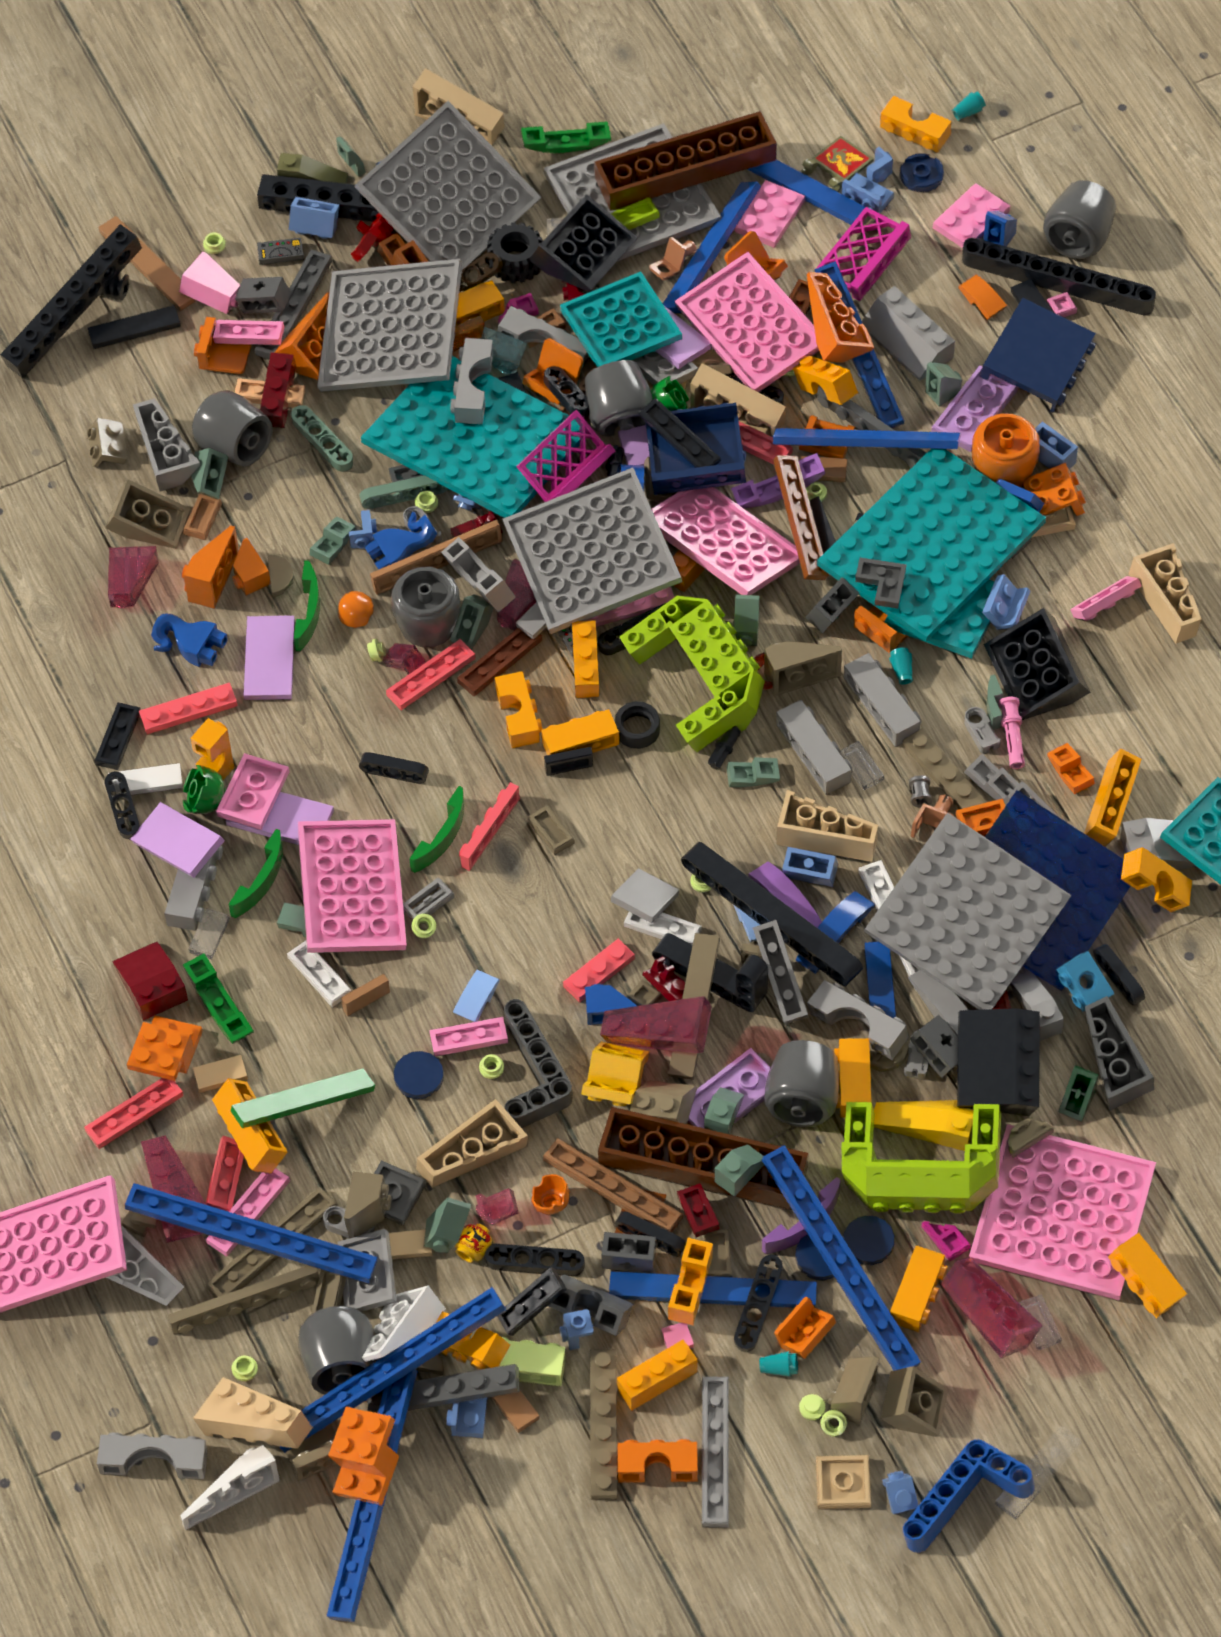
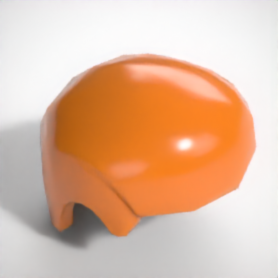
(355, 609)
(551, 1195)

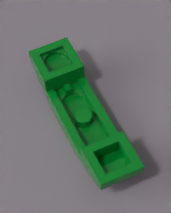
(566, 140)
(305, 627)
(428, 853)
(247, 898)
(216, 999)

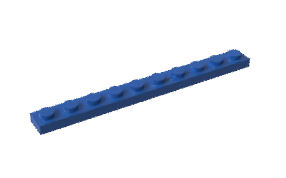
(251, 1233)
(840, 1259)
(402, 1360)
(366, 1515)

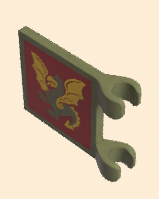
(840, 160)

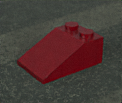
(151, 980)

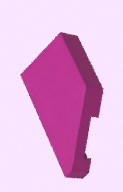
(524, 303)
(947, 1239)

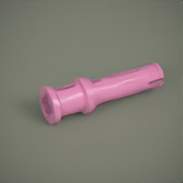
(1011, 722)

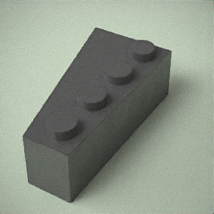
(1118, 1059)

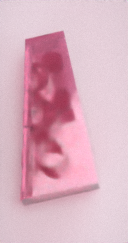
(663, 1025)
(171, 1177)
(990, 1308)

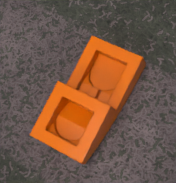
(983, 295)
(1069, 767)

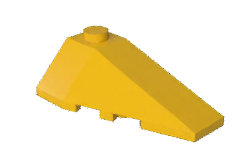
(927, 1120)

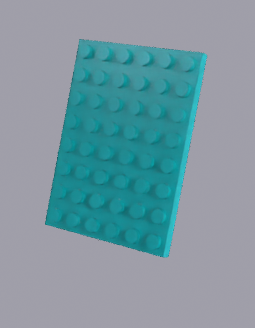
(468, 457)
(947, 529)

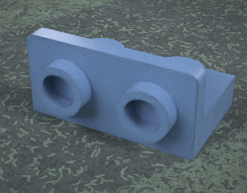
(867, 193)
(1005, 603)
(468, 1418)

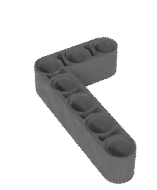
(540, 1065)

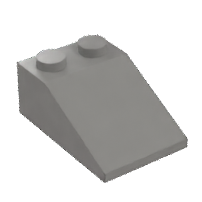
(1147, 834)

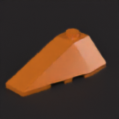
(835, 327)
(307, 340)

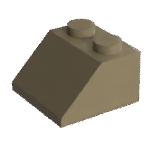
(664, 1100)
(366, 1202)
(855, 1387)
(914, 1402)

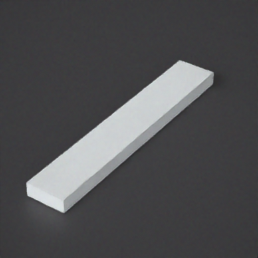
(879, 887)

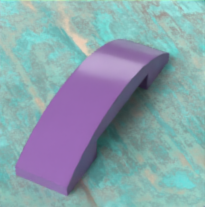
(768, 491)
(784, 889)
(781, 1238)

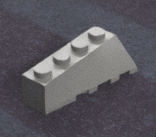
(166, 450)

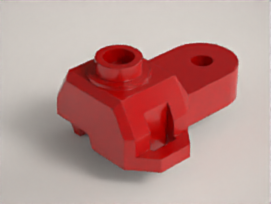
(372, 235)

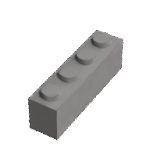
(882, 698)
(814, 746)
(188, 895)
(780, 972)

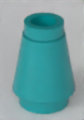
(969, 105)
(902, 665)
(780, 1364)

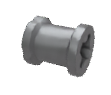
(920, 790)

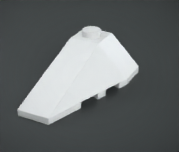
(146, 1273)
(404, 1320)
(241, 1480)

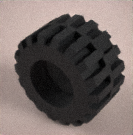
(512, 239)

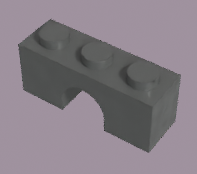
(608, 1310)

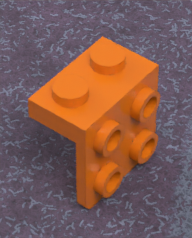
(753, 245)
(553, 355)
(219, 356)
(1057, 490)
(872, 625)

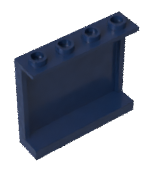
(1040, 353)
(719, 431)

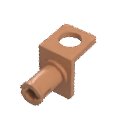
(673, 258)
(931, 815)

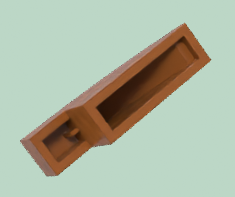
(396, 252)

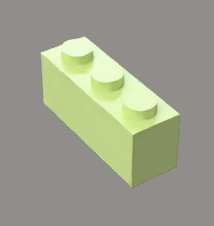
(536, 1361)

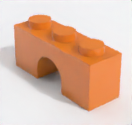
(637, 1456)

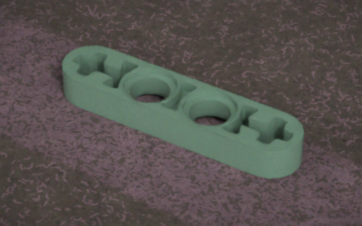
(323, 437)
(381, 495)

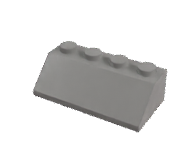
(907, 333)

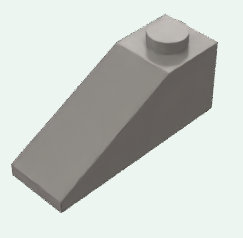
(1035, 997)

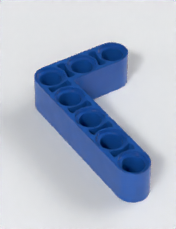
(960, 1488)

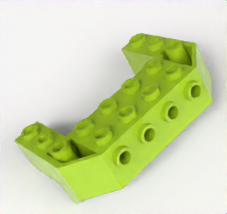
(716, 656)
(921, 1183)

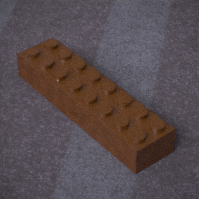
(685, 160)
(684, 1154)

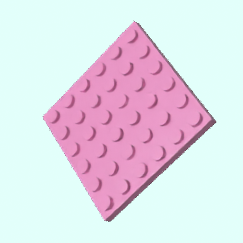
(1063, 1213)

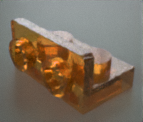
(471, 328)

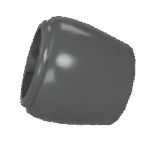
(1080, 220)
(616, 396)
(232, 427)
(426, 606)
(803, 1084)
(333, 1346)

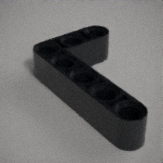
(740, 987)

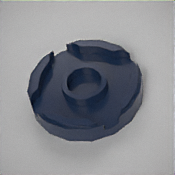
(921, 173)
(418, 1075)
(869, 1239)
(811, 1261)

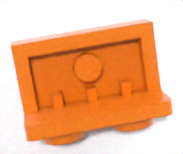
(804, 1328)

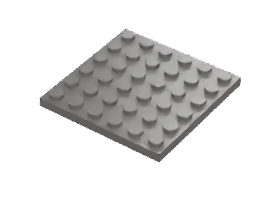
(447, 188)
(680, 211)
(390, 325)
(592, 550)
(967, 913)

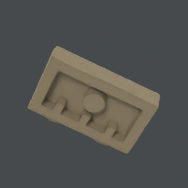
(313, 1454)

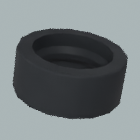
(638, 709)

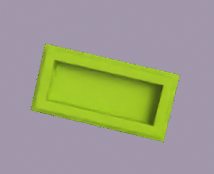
(637, 214)

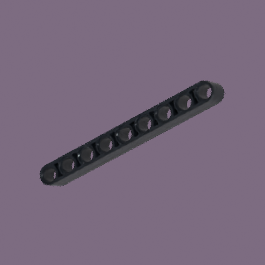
(1058, 276)
(765, 907)

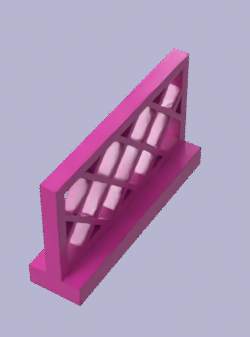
(880, 258)
(580, 472)

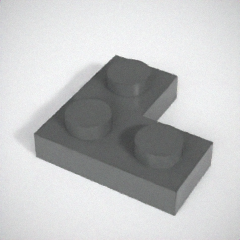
(887, 576)

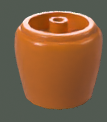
(1006, 448)

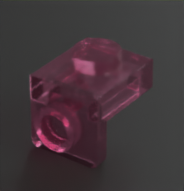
(405, 657)
(497, 1207)

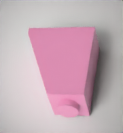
(209, 284)

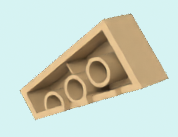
(433, 92)
(753, 408)
(1167, 591)
(825, 830)
(473, 1144)
(247, 1414)

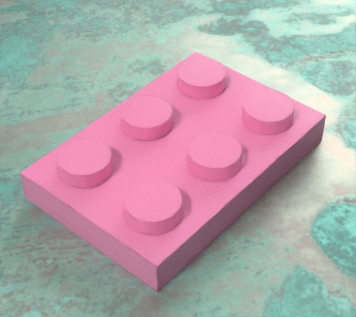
(770, 213)
(967, 215)
(252, 791)

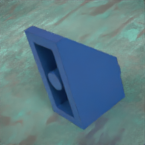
(999, 227)
(601, 999)

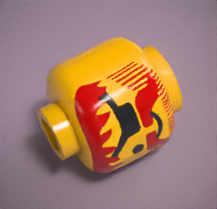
(473, 1242)

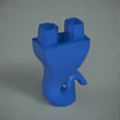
(399, 543)
(192, 639)

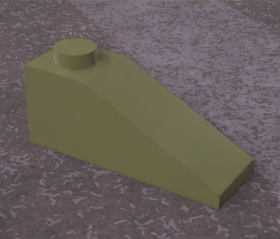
(307, 168)

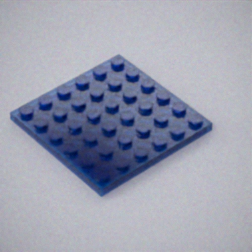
(1073, 864)

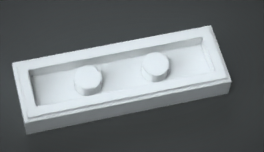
(151, 779)
(663, 924)
(319, 974)

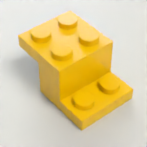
(614, 1073)

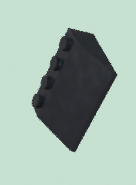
(583, 245)
(1037, 665)
(999, 1059)

